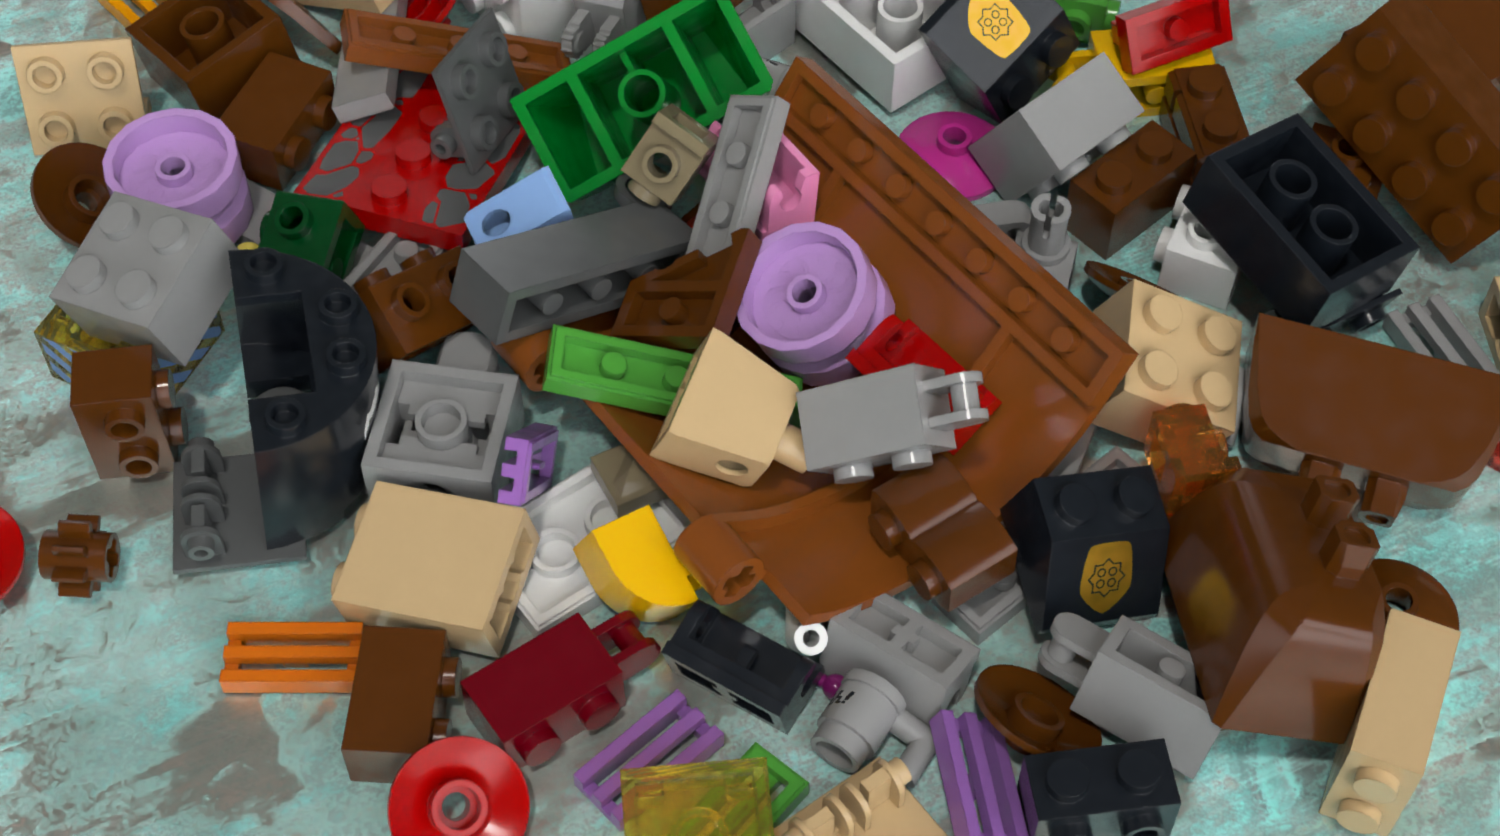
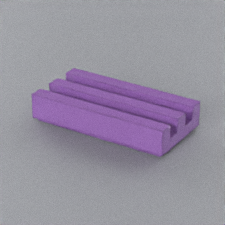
(528, 445)
(637, 736)
(989, 780)

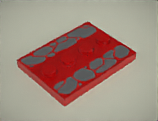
(394, 178)

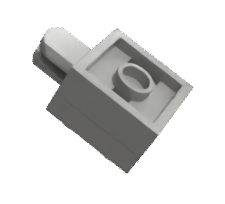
(446, 422)

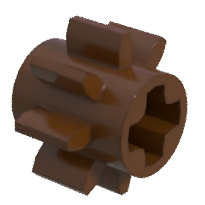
(79, 555)

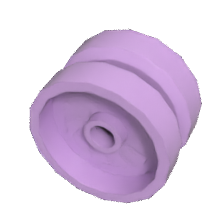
(182, 163)
(813, 301)

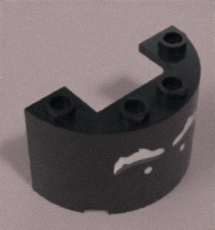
(316, 336)

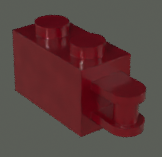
(557, 685)

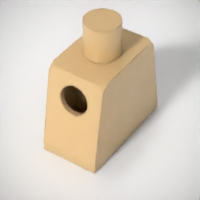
(731, 416)

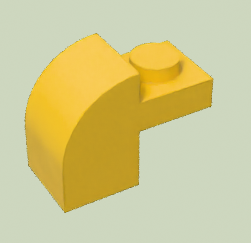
(637, 568)

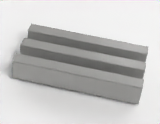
(1441, 331)

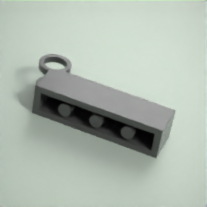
(565, 268)

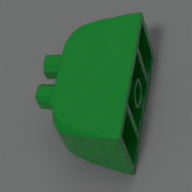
(604, 103)

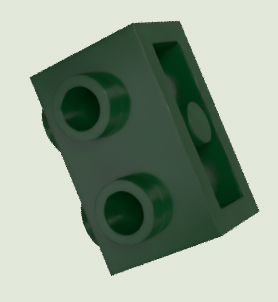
(313, 230)

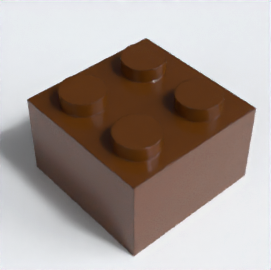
(207, 48)

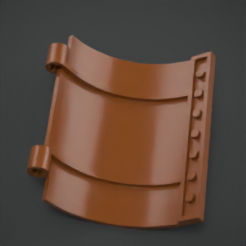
(961, 287)

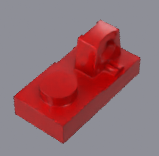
(1169, 31)

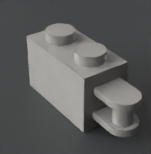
(886, 419)
(1133, 685)

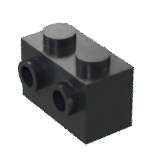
(1100, 791)

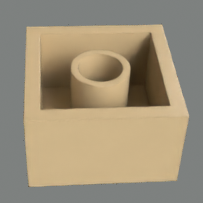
(1182, 358)

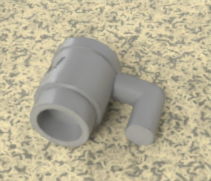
(860, 720)

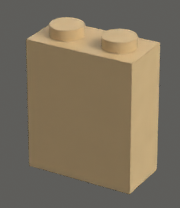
(436, 565)
(1393, 727)

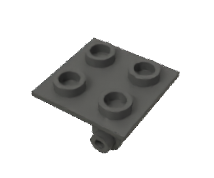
(476, 91)
(220, 513)

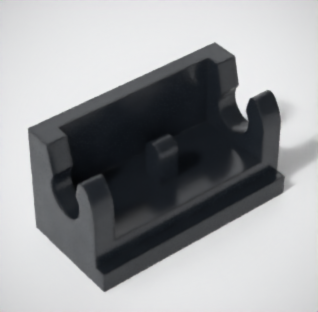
(742, 666)

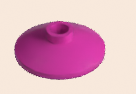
(944, 143)

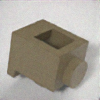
(686, 145)

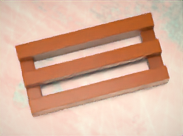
(293, 647)

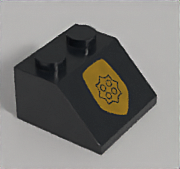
(999, 49)
(1090, 545)

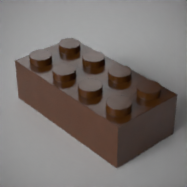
(1417, 120)

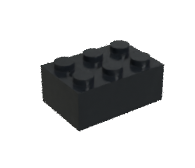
(1299, 223)

